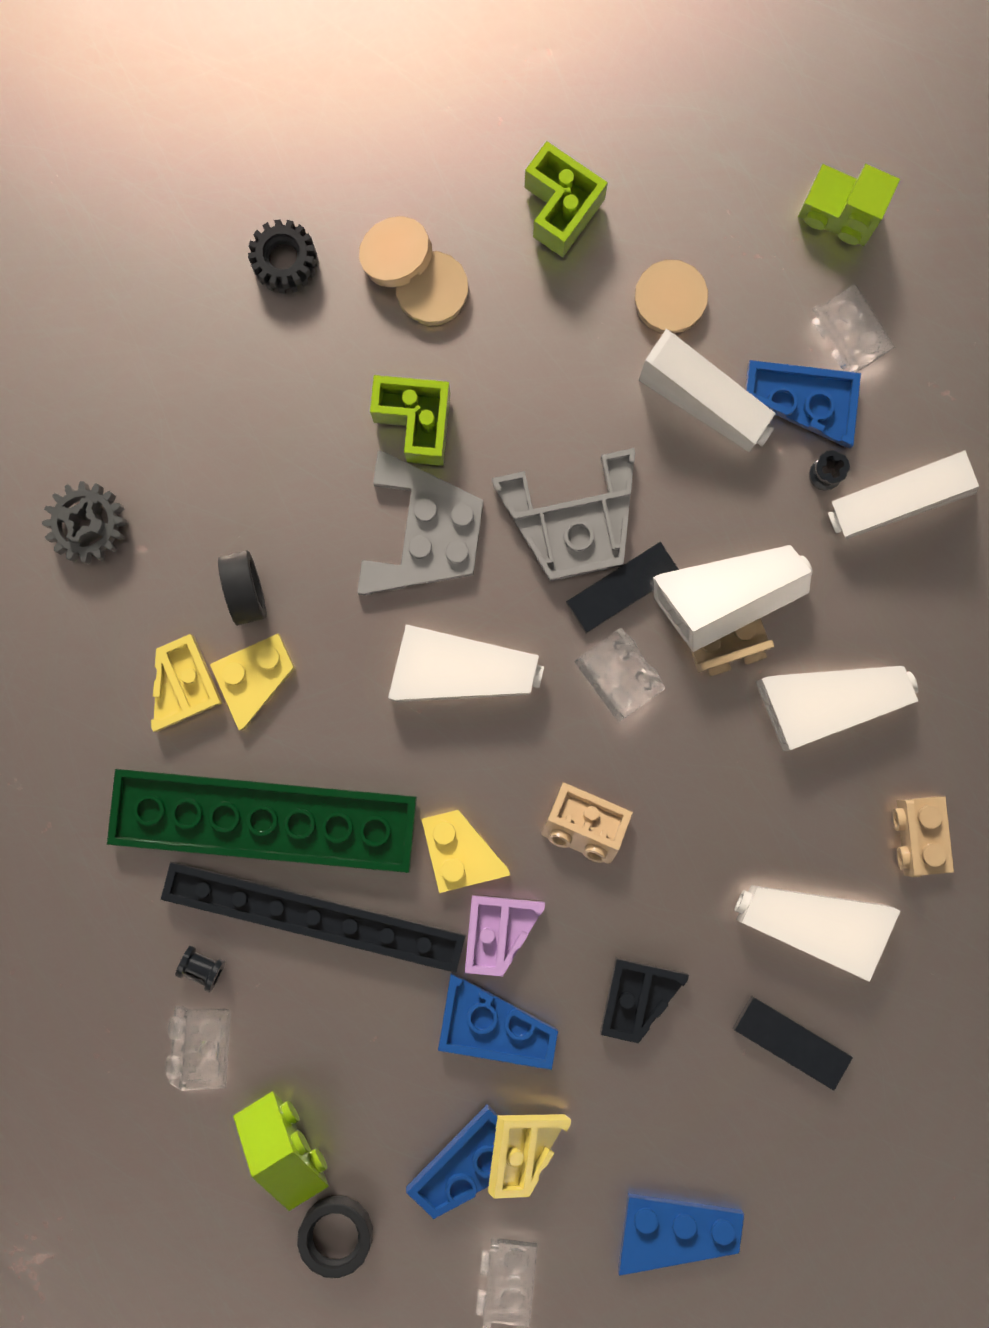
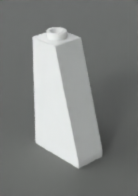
(706, 392)
(905, 496)
(730, 593)
(454, 667)
(827, 702)
(830, 928)

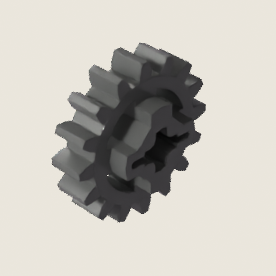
(88, 508)

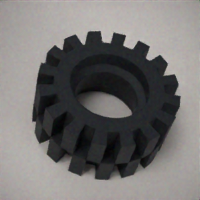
(273, 237)

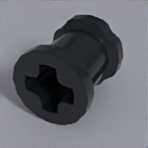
(831, 459)
(200, 968)

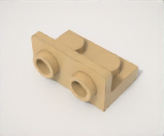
(747, 643)
(586, 824)
(923, 836)

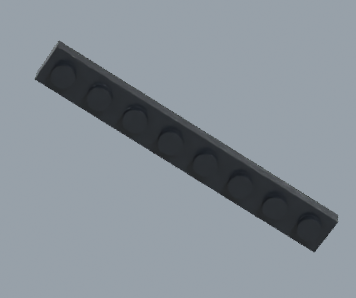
(313, 917)

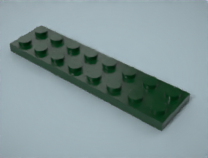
(262, 820)

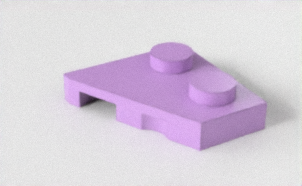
(498, 932)

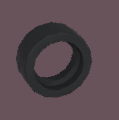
(241, 587)
(335, 1267)

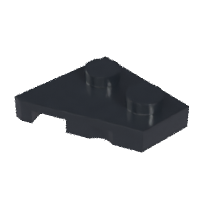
(637, 998)

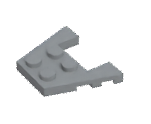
(438, 533)
(579, 533)

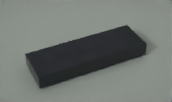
(620, 588)
(792, 1043)

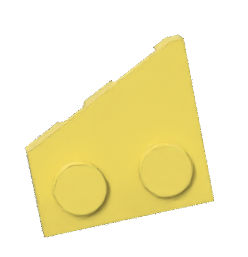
(252, 676)
(181, 683)
(459, 852)
(522, 1152)

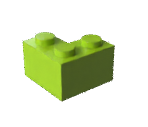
(570, 194)
(848, 204)
(419, 406)
(279, 1152)

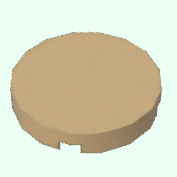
(395, 251)
(436, 293)
(671, 296)

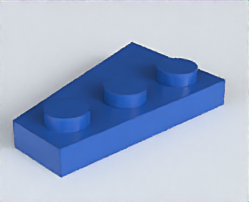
(809, 397)
(493, 1029)
(458, 1169)
(675, 1233)

